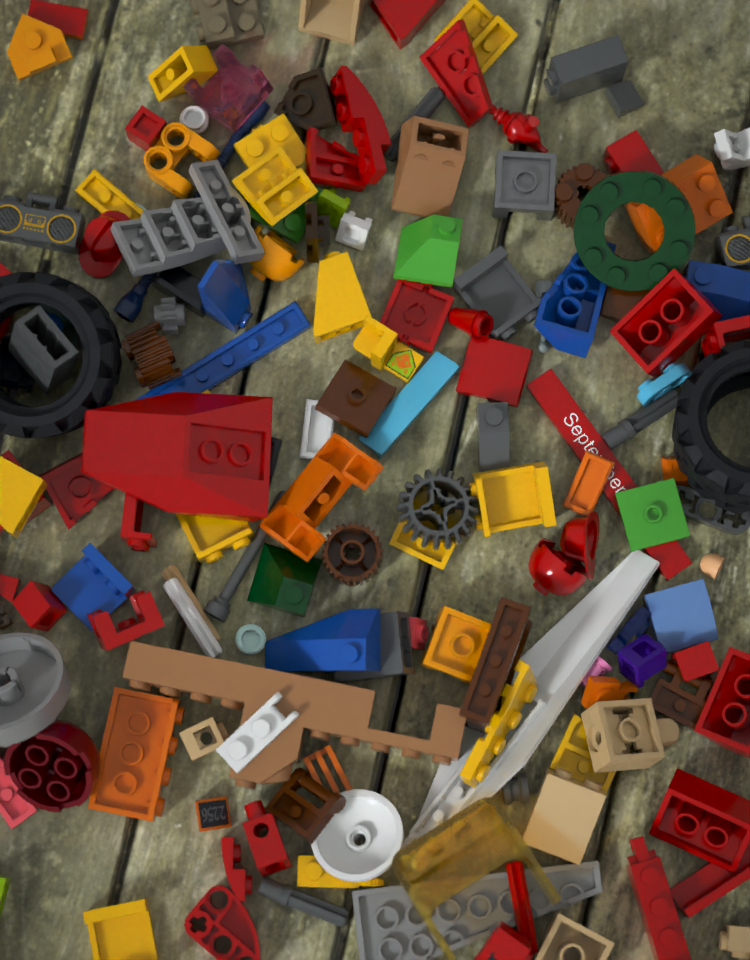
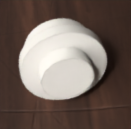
(195, 119)

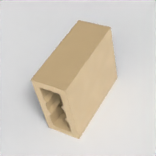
(564, 815)

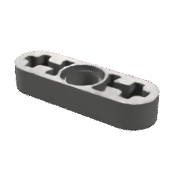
(726, 525)

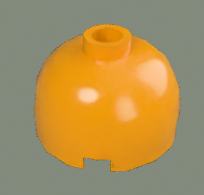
(278, 259)

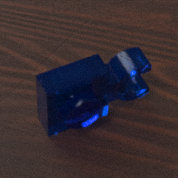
(636, 625)

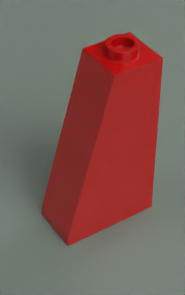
(404, 17)

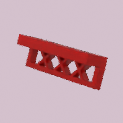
(708, 885)

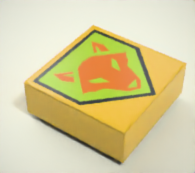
(403, 362)

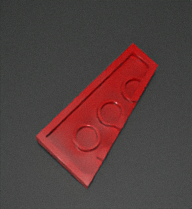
(72, 490)

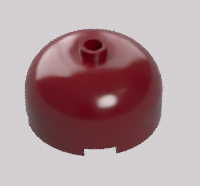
(54, 766)

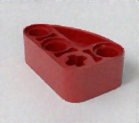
(229, 921)

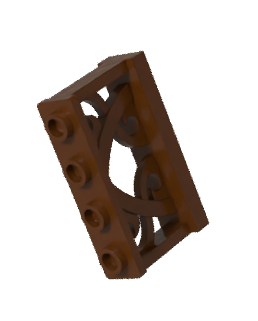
(496, 663)

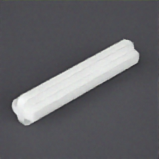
(192, 618)

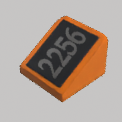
(213, 814)

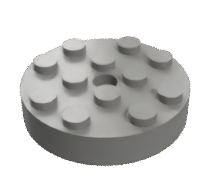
(31, 686)

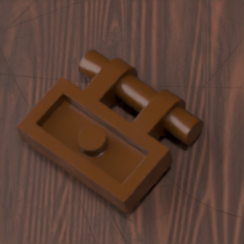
(676, 703)

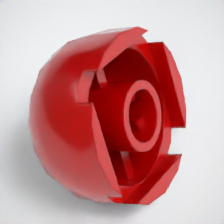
(554, 570)

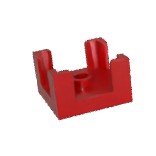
(128, 629)

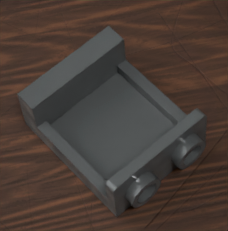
(500, 291)

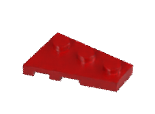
(458, 73)

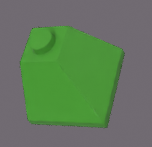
(429, 250)

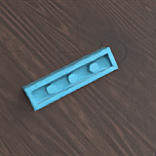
(410, 403)

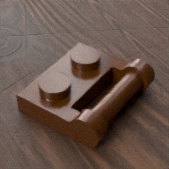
(298, 812)

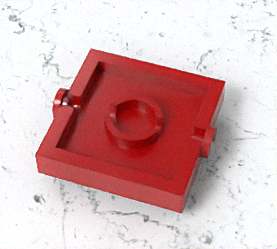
(417, 313)

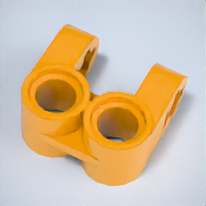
(163, 150)

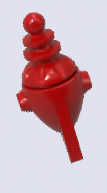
(519, 128)

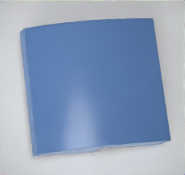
(682, 616)

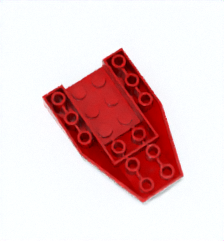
(185, 452)

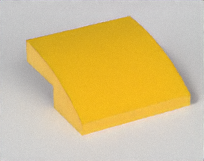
(487, 32)
(274, 186)
(434, 557)

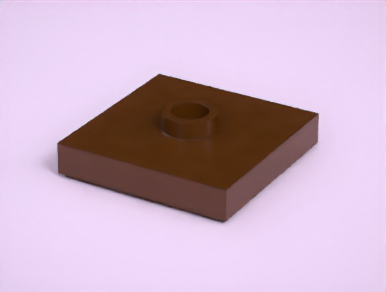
(355, 398)

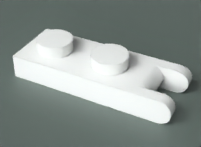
(255, 734)

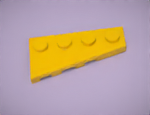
(509, 716)

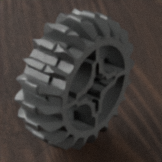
(425, 513)

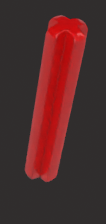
(521, 902)

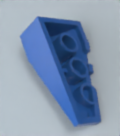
(723, 286)
(226, 295)
(572, 308)
(330, 645)

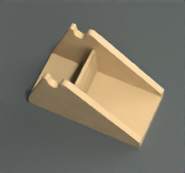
(332, 19)

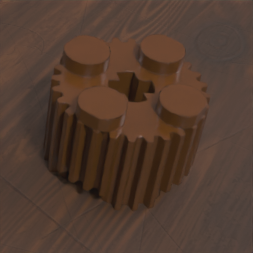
(570, 186)
(151, 355)
(352, 571)

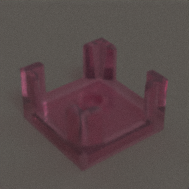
(232, 91)

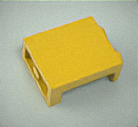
(513, 498)
(214, 535)
(122, 932)

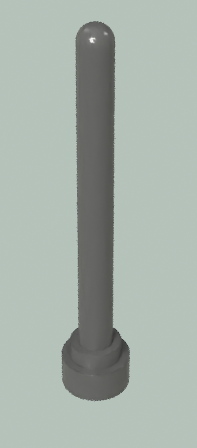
(220, 605)

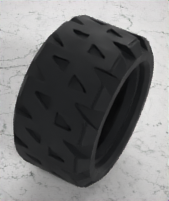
(100, 354)
(696, 454)

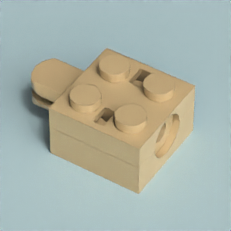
(626, 734)

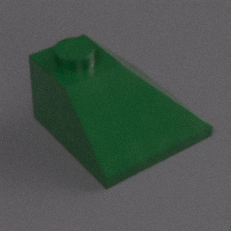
(284, 580)

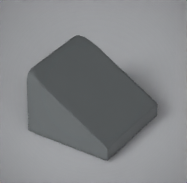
(623, 98)

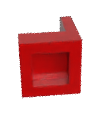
(145, 128)
(39, 606)
(696, 661)

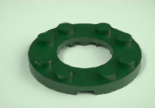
(621, 189)

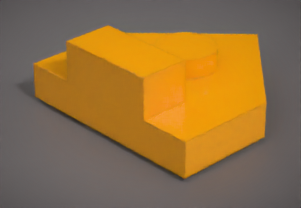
(36, 47)

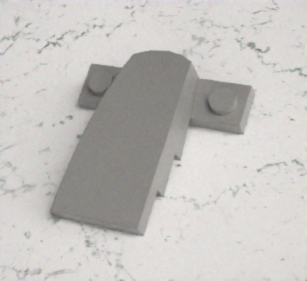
(190, 227)

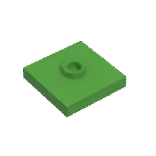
(652, 515)

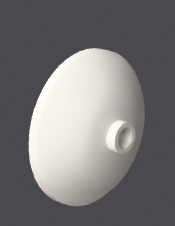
(366, 816)

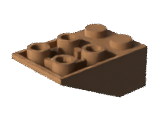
(428, 166)

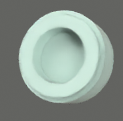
(250, 639)

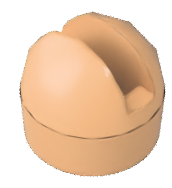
(711, 565)

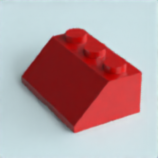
(665, 323)
(727, 709)
(704, 820)

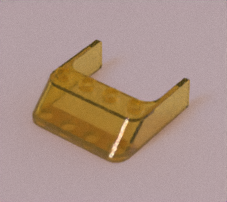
(458, 856)

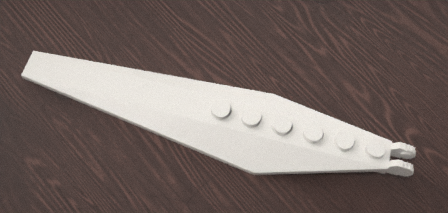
(558, 666)

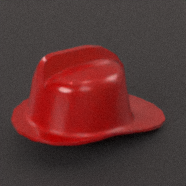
(98, 249)
(581, 540)

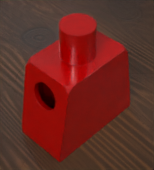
(270, 850)

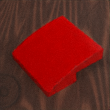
(494, 370)

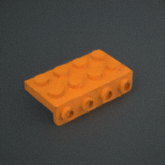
(136, 754)

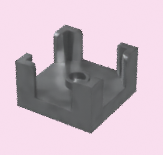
(524, 183)

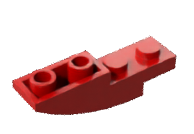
(361, 116)

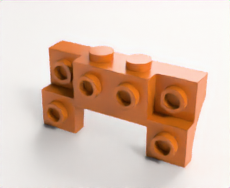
(315, 494)

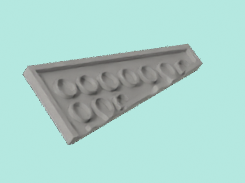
(393, 930)

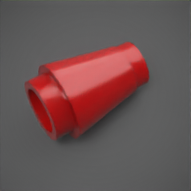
(472, 321)

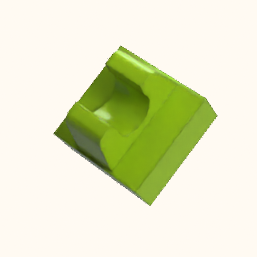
(334, 205)

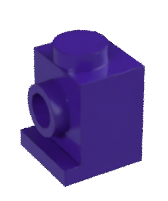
(642, 659)

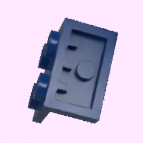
(93, 586)

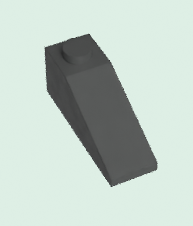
(493, 436)

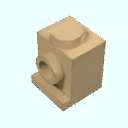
(192, 738)
(735, 939)

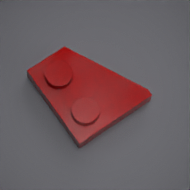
(332, 163)

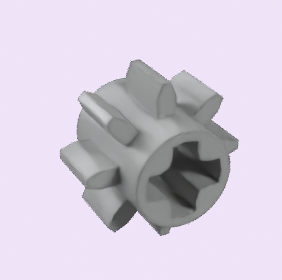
(170, 315)

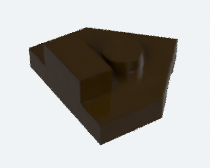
(309, 101)
(316, 230)

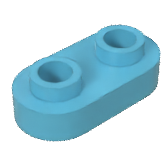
(672, 378)

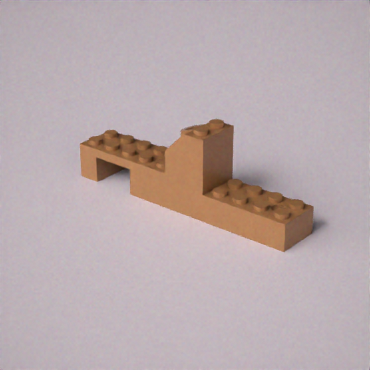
(323, 708)

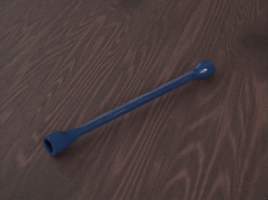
(131, 303)

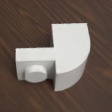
(733, 148)

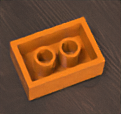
(703, 190)

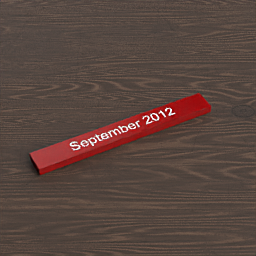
(583, 437)

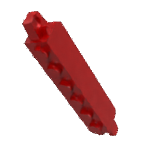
(656, 903)

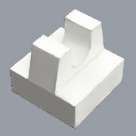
(353, 230)

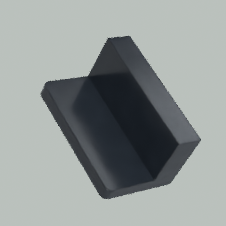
(181, 285)

